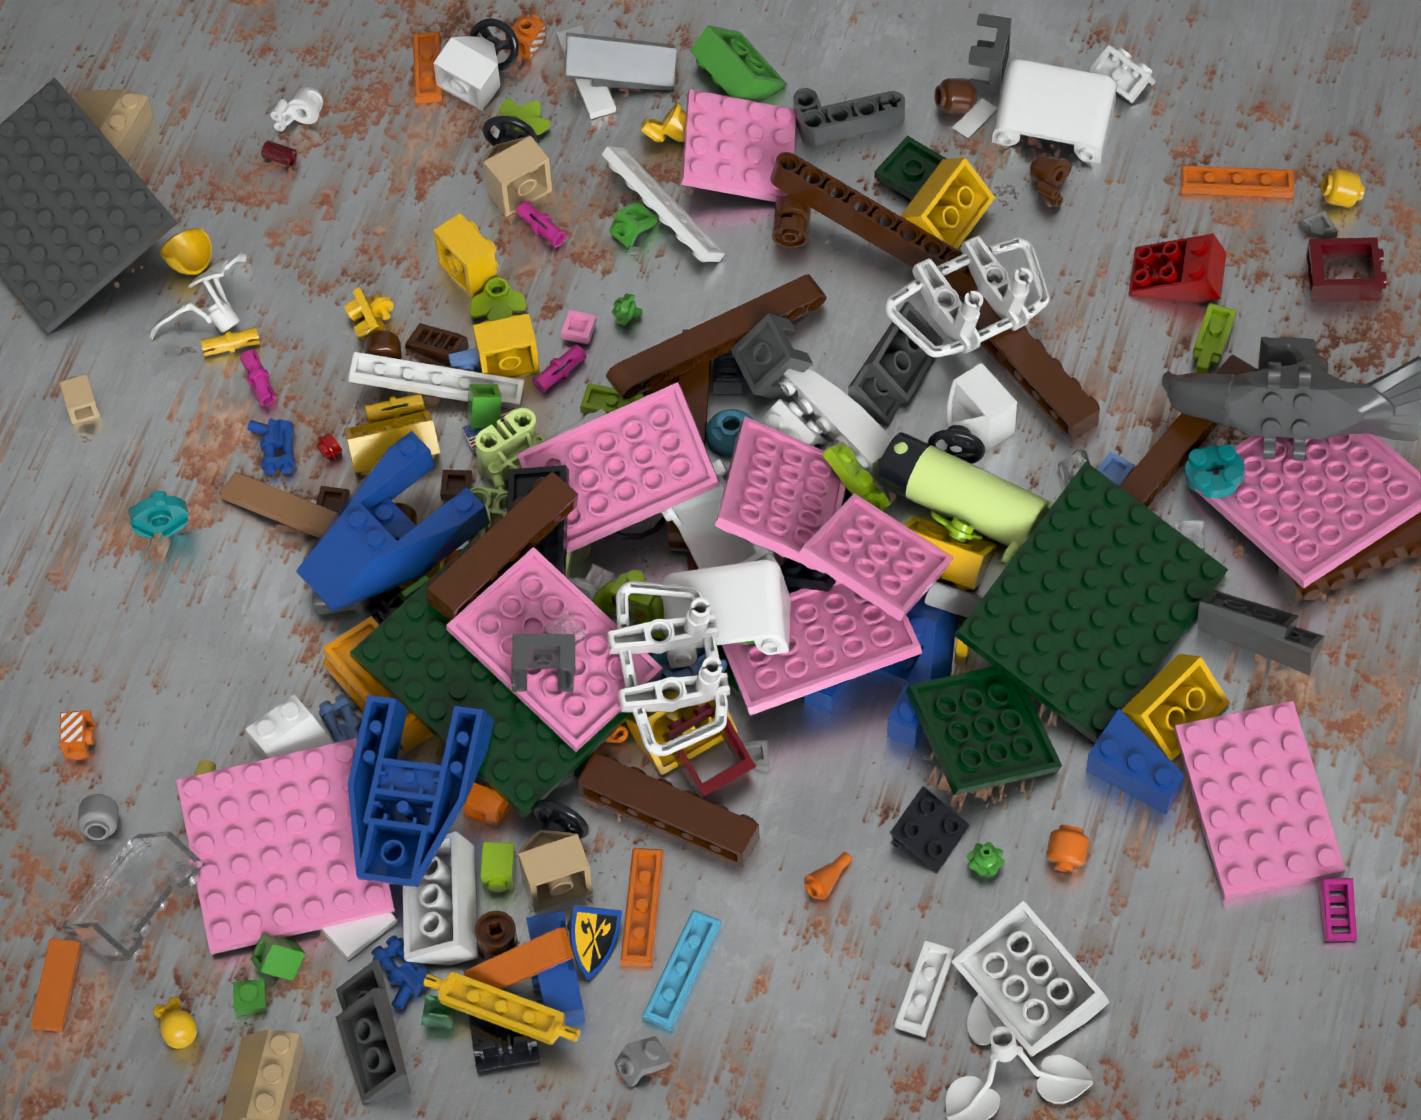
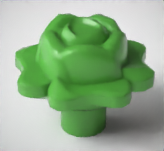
(625, 309)
(985, 859)

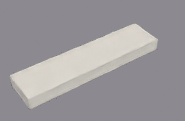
(595, 99)

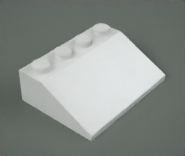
(1030, 980)

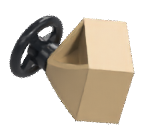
(514, 165)
(554, 859)

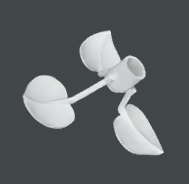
(221, 310)
(969, 1099)

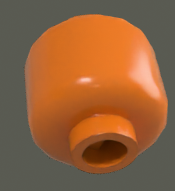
(1067, 848)

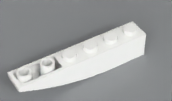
(837, 416)

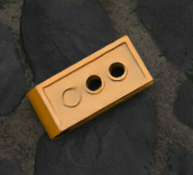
(360, 683)

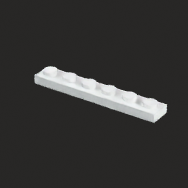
(658, 199)
(429, 378)

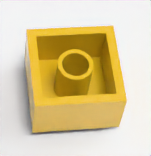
(465, 254)
(507, 347)

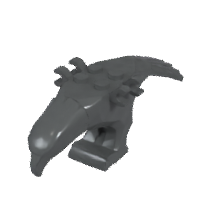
(1300, 400)

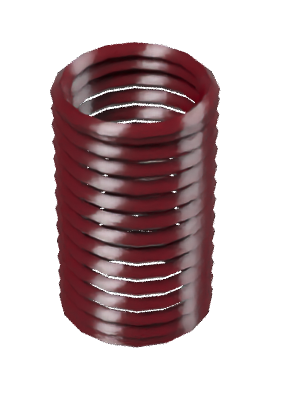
(283, 155)

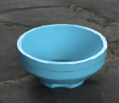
(717, 437)

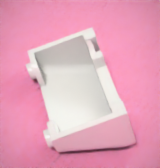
(1056, 106)
(706, 542)
(747, 603)

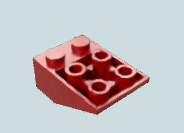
(1179, 270)

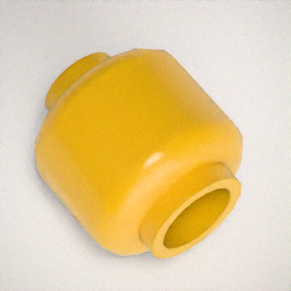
(1342, 188)

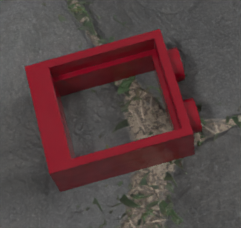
(1344, 289)
(734, 743)

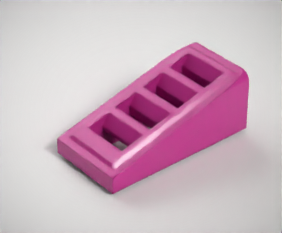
(1337, 884)

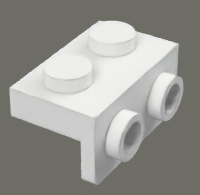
(789, 420)

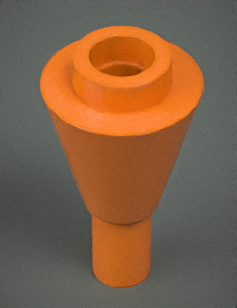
(821, 882)

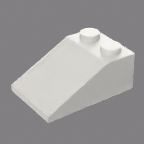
(286, 730)

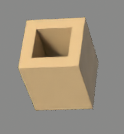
(79, 399)

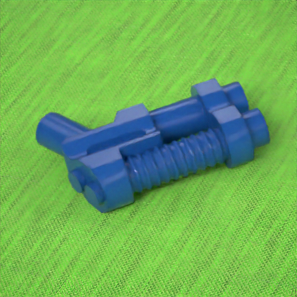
(276, 436)
(408, 976)

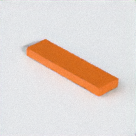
(1237, 181)
(642, 907)
(524, 960)

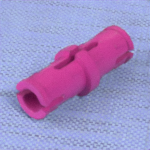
(530, 214)
(258, 377)
(546, 379)

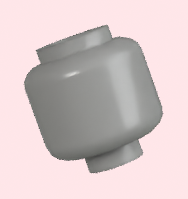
(97, 816)

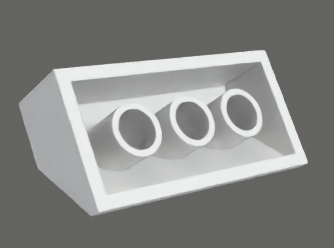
(442, 909)

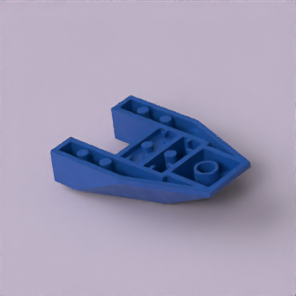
(375, 544)
(935, 634)
(408, 806)

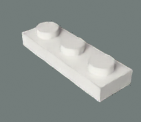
(925, 989)

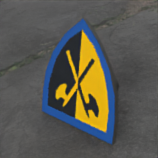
(592, 936)

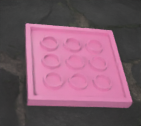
(735, 144)
(876, 556)

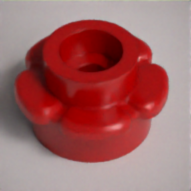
(329, 446)

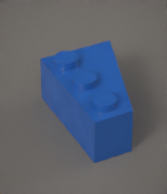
(1135, 764)
(558, 984)

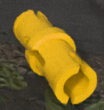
(230, 341)
(375, 413)

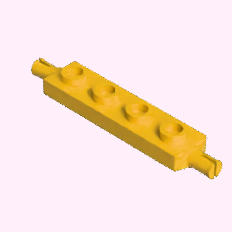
(501, 1008)

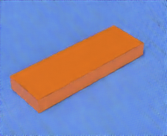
(425, 52)
(56, 985)

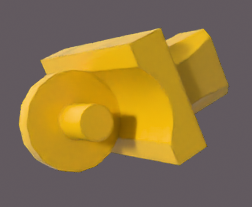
(371, 310)

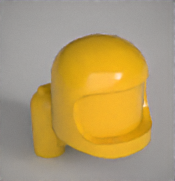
(672, 125)
(176, 1026)

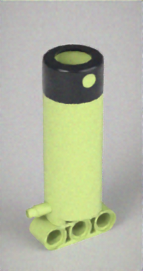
(961, 491)

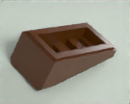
(456, 340)

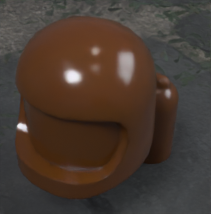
(1049, 175)

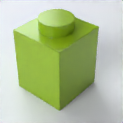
(498, 866)

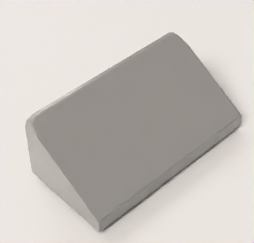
(951, 599)

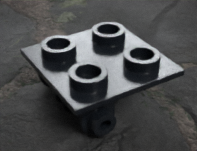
(928, 829)
(500, 1046)

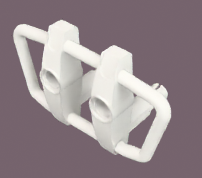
(960, 319)
(680, 632)

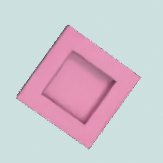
(578, 327)

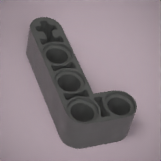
(845, 119)

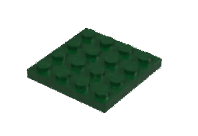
(982, 729)

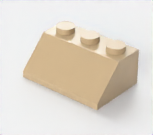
(264, 1076)

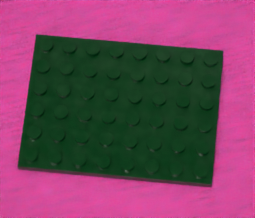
(1091, 602)
(435, 672)

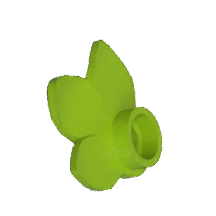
(527, 112)
(497, 305)
(958, 528)

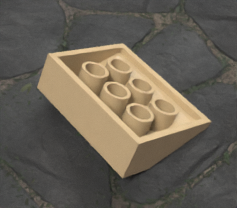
(118, 115)

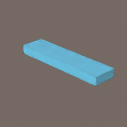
(681, 970)

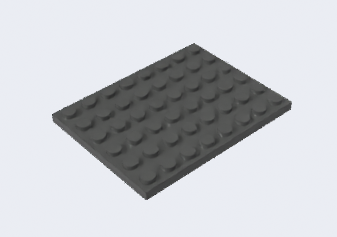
(68, 207)

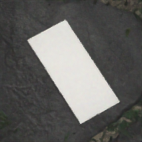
(974, 118)

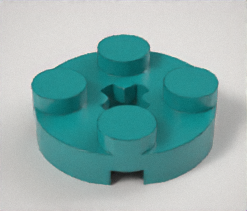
(1222, 457)
(158, 515)

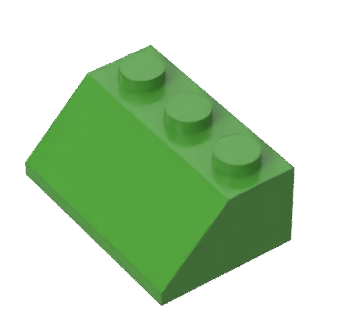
(736, 64)

